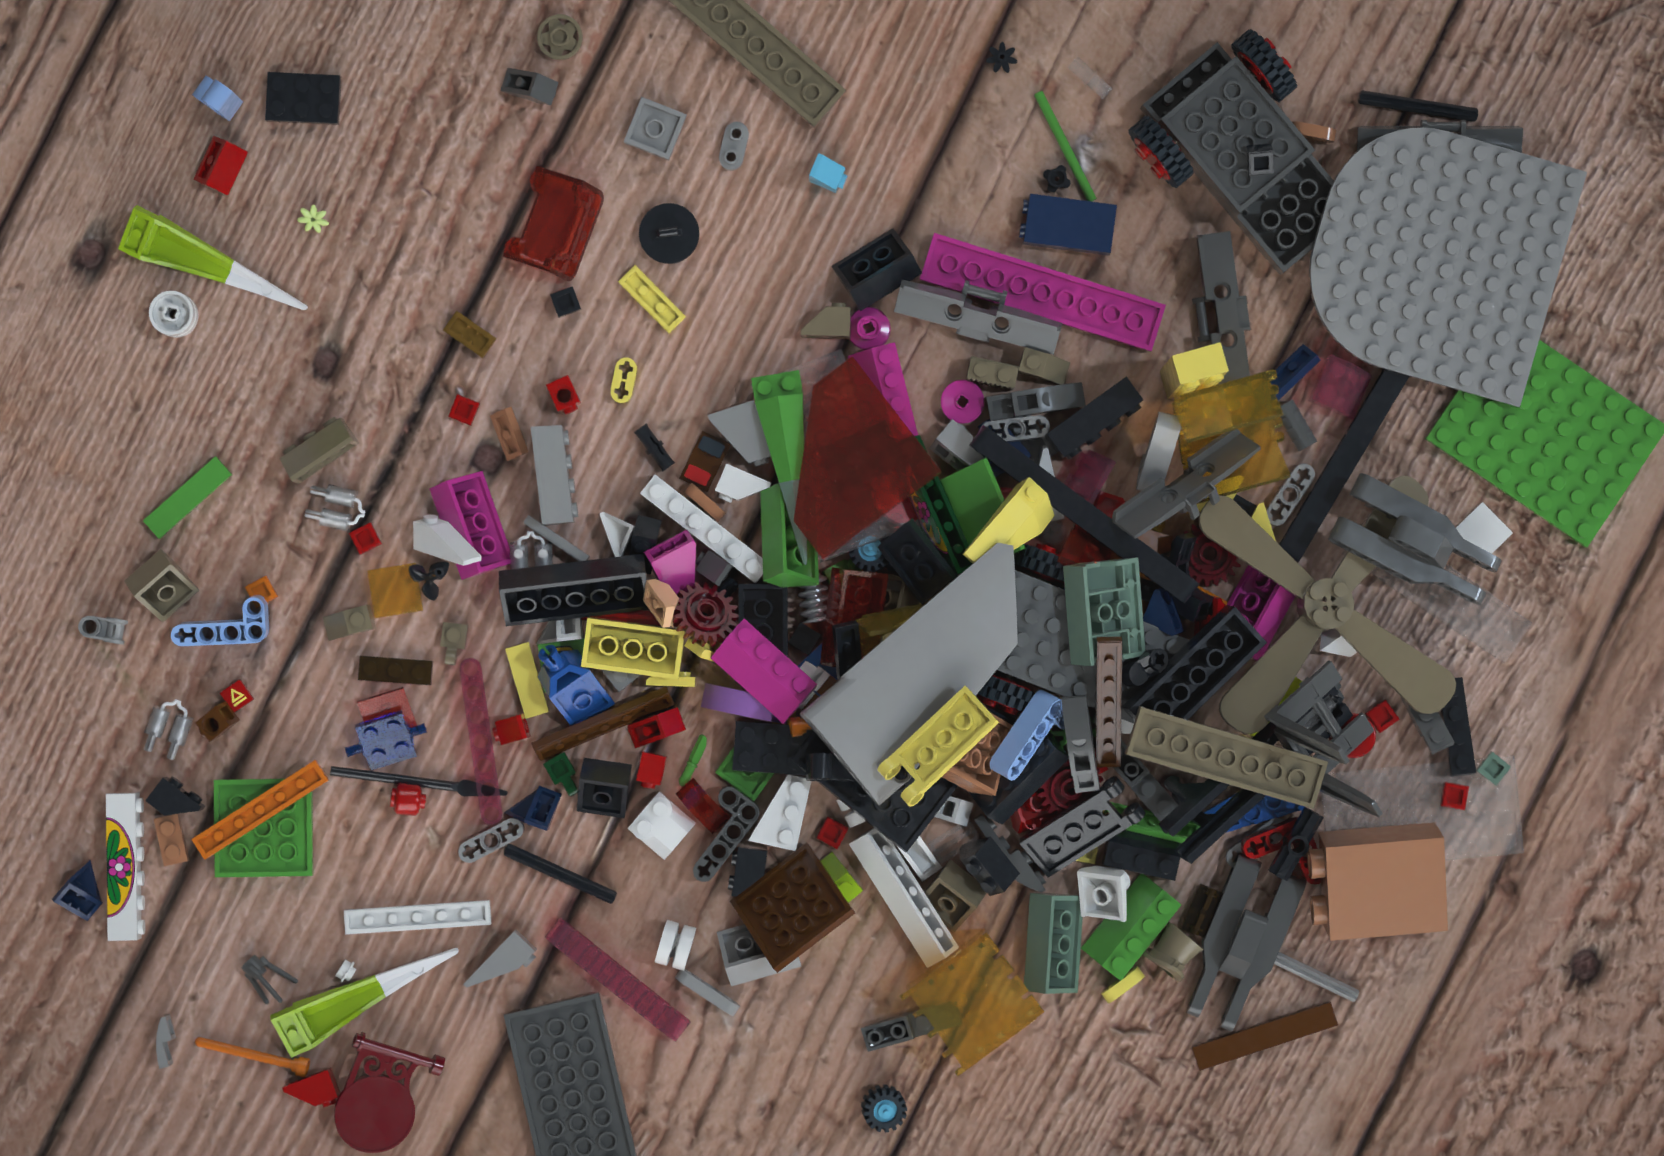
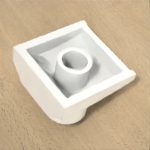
(661, 825)
(1103, 892)

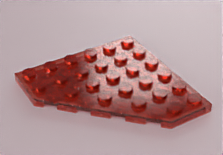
(854, 460)

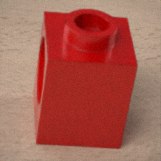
(564, 384)
(651, 769)

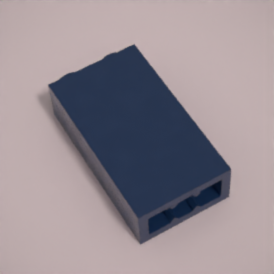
(1068, 224)

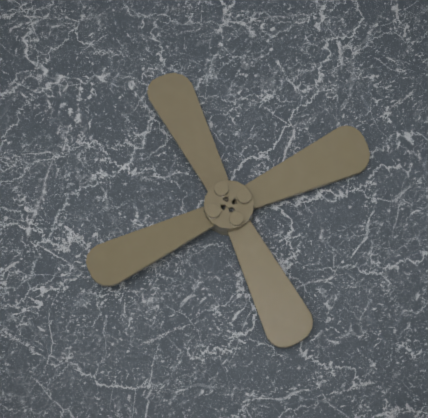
(1408, 671)

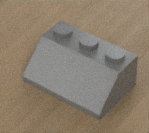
(744, 957)

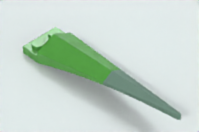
(781, 414)

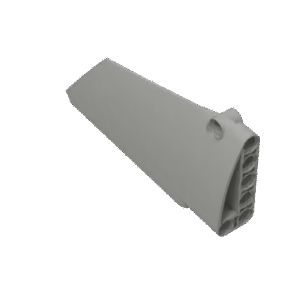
(918, 669)

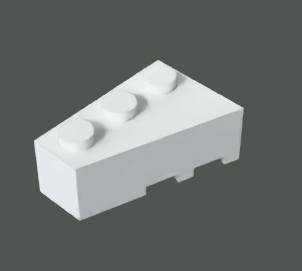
(784, 816)

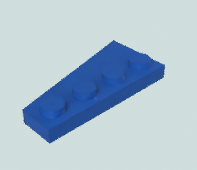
(1264, 810)

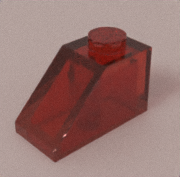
(702, 805)

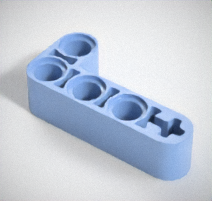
(217, 97)
(220, 627)
(1027, 734)

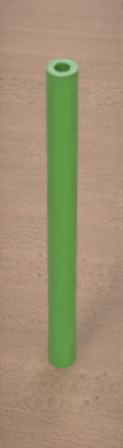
(1065, 146)

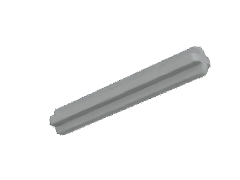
(1316, 977)

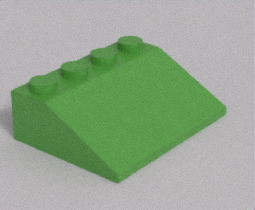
(974, 497)

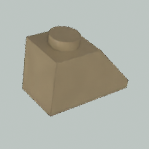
(830, 323)
(1043, 366)
(349, 622)

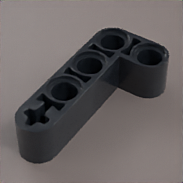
(828, 768)

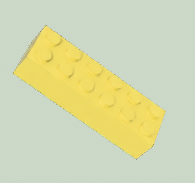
(1194, 370)

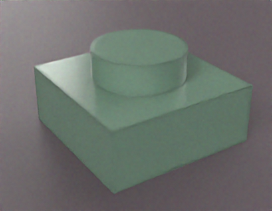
(1493, 768)

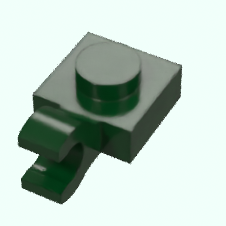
(561, 770)

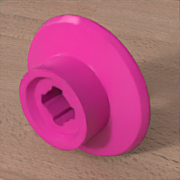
(875, 338)
(970, 392)

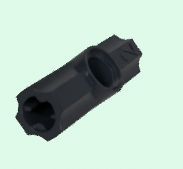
(1303, 829)

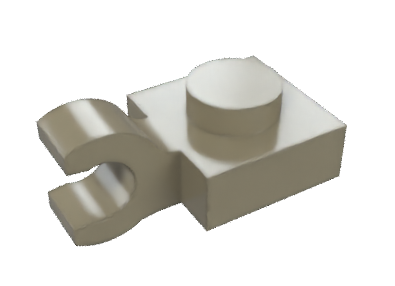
(453, 638)

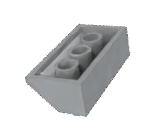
(553, 475)

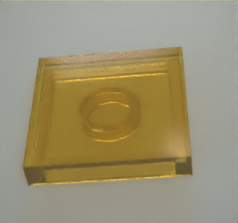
(394, 591)

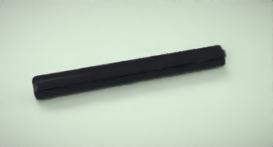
(1418, 106)
(560, 873)

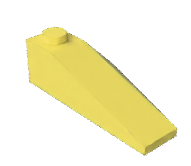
(1016, 521)

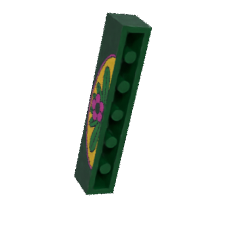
(940, 522)

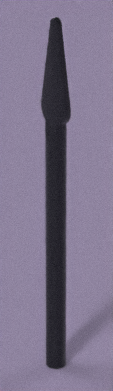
(464, 787)

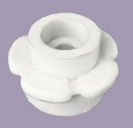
(346, 971)

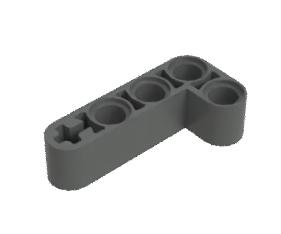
(723, 838)

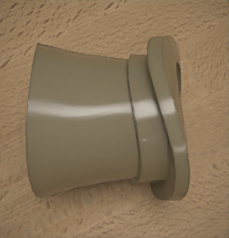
(1173, 951)

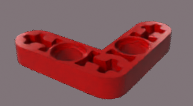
(1283, 828)

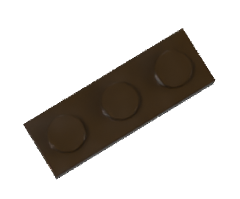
(395, 670)

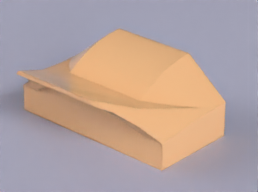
(661, 601)

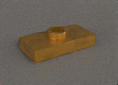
(469, 334)

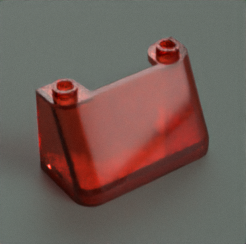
(557, 224)

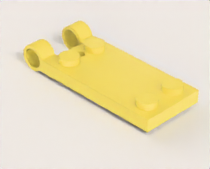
(940, 743)

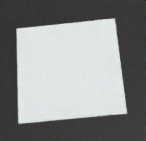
(1484, 529)

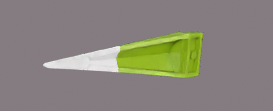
(167, 244)
(321, 1015)

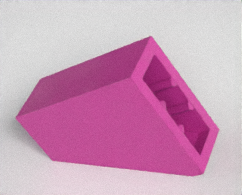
(674, 561)

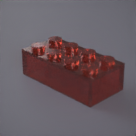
(850, 597)

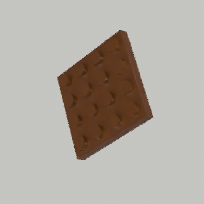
(792, 907)

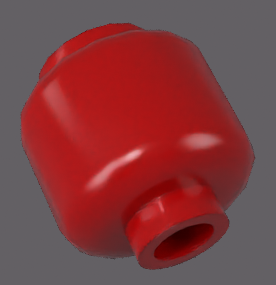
(407, 799)

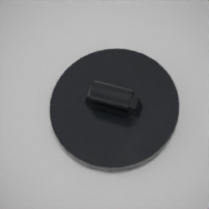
(669, 233)

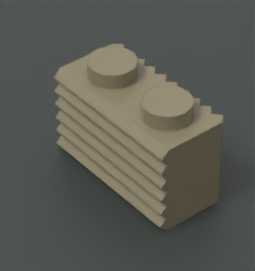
(992, 373)

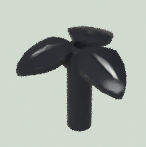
(436, 572)

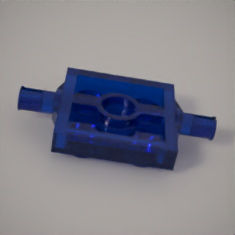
(386, 740)

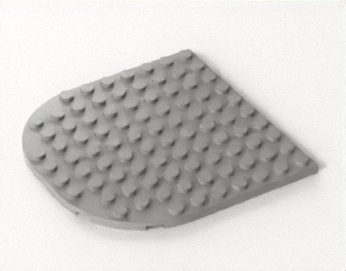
(1443, 258)

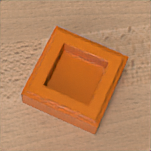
(262, 587)

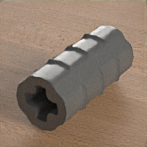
(1297, 426)

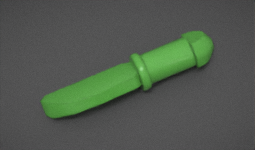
(694, 758)

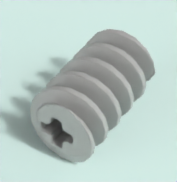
(813, 601)

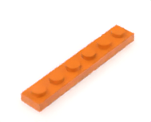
(260, 809)

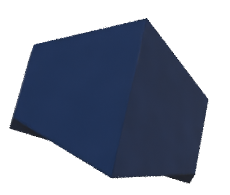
(1163, 613)
(537, 808)
(80, 893)

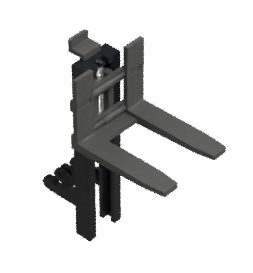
(1300, 725)

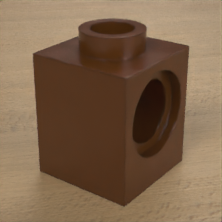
(223, 715)

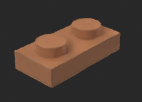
(509, 433)
(171, 839)

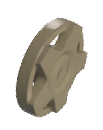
(559, 37)

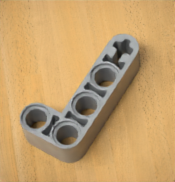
(1159, 450)

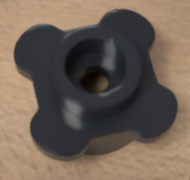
(1059, 172)

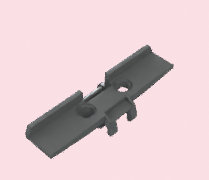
(1503, 136)
(1232, 315)
(974, 322)
(1161, 502)

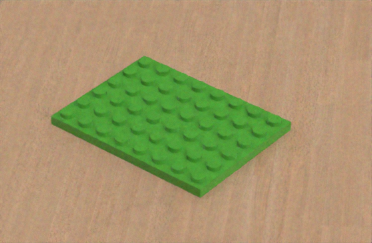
(1559, 452)

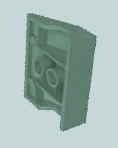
(1103, 602)

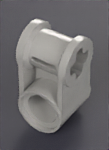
(107, 629)

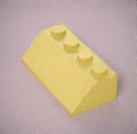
(633, 648)

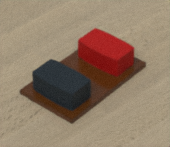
(704, 461)

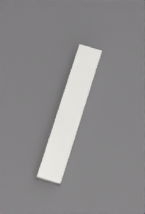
(417, 917)

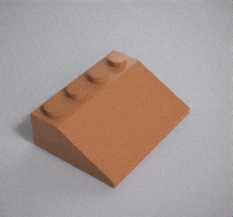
(974, 769)

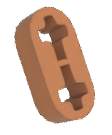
(1316, 132)
(704, 502)

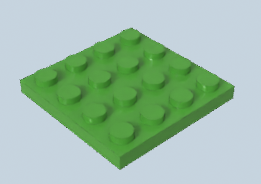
(273, 848)

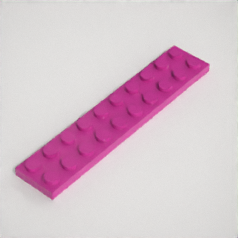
(1045, 292)

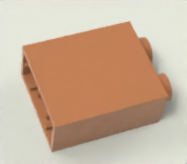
(1380, 881)

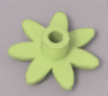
(313, 218)

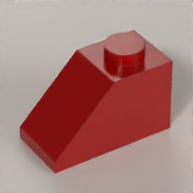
(656, 727)
(511, 729)
(315, 1089)

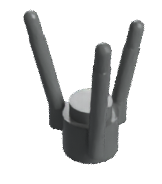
(255, 970)

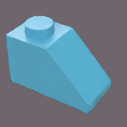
(827, 174)

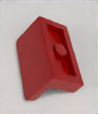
(220, 165)

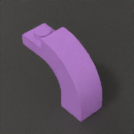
(735, 702)

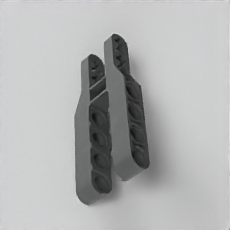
(1417, 530)
(1254, 940)

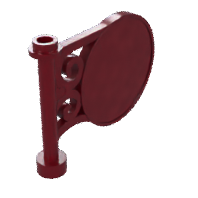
(377, 1108)

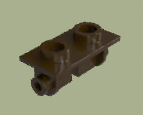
(1202, 910)

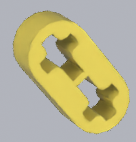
(617, 380)
(1120, 987)

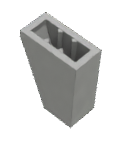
(743, 431)

